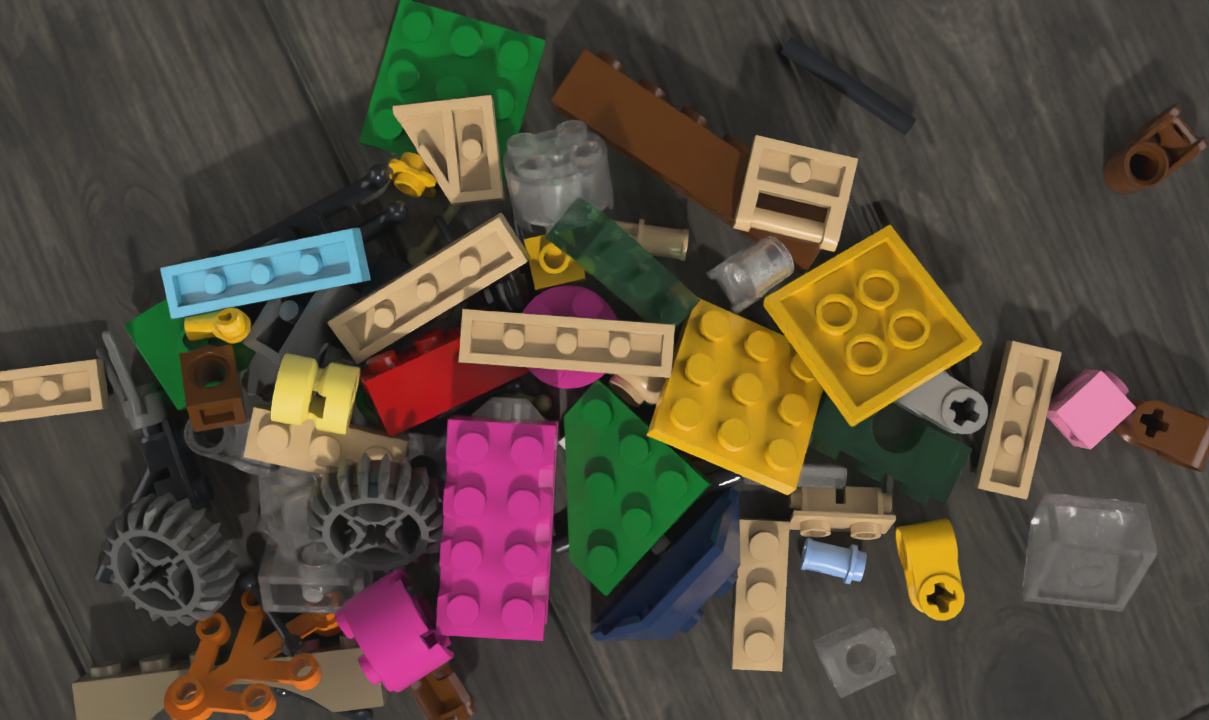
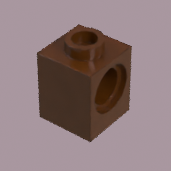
(214, 405)

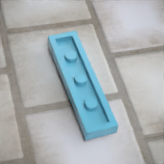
(266, 273)

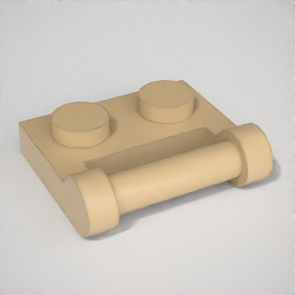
(800, 176)

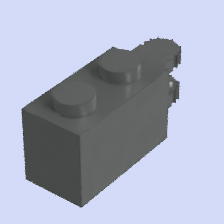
(295, 327)

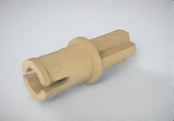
(658, 240)

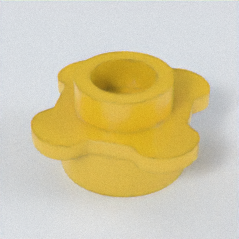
(412, 175)

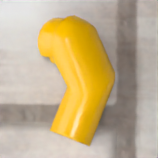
(226, 324)

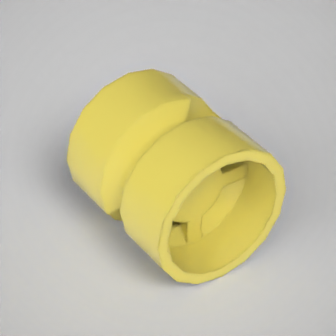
(296, 390)

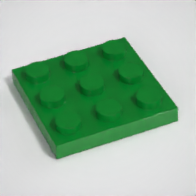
(448, 58)

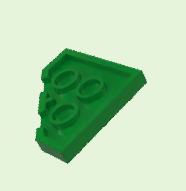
(620, 486)

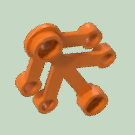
(246, 662)

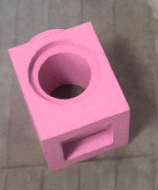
(1090, 407)

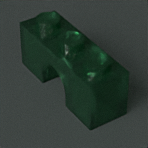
(621, 265)
(924, 464)

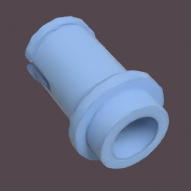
(833, 560)

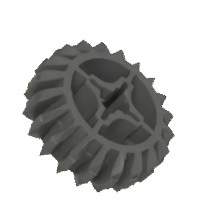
(376, 514)
(170, 559)

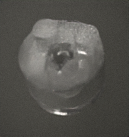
(553, 170)

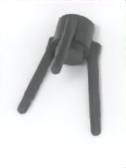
(140, 404)

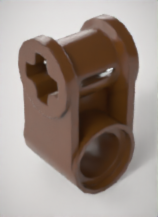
(1158, 148)
(1169, 432)

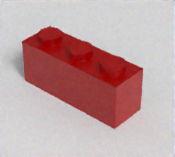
(427, 380)

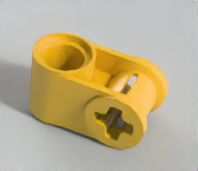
(930, 558)

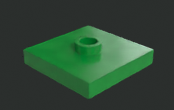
(163, 339)

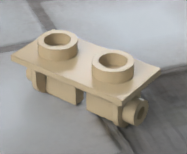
(859, 514)

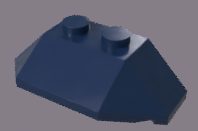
(680, 578)

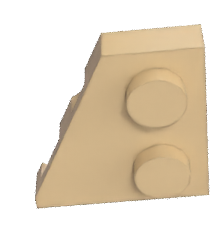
(458, 146)

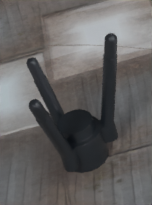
(509, 291)

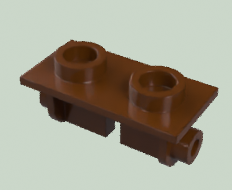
(443, 695)

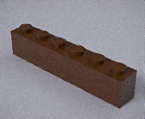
(672, 145)

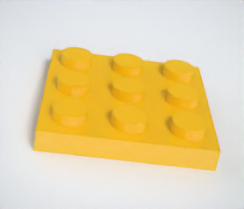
(871, 325)
(738, 398)

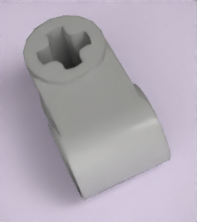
(934, 399)

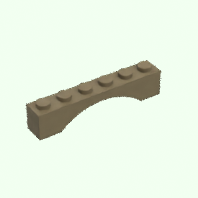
(139, 690)

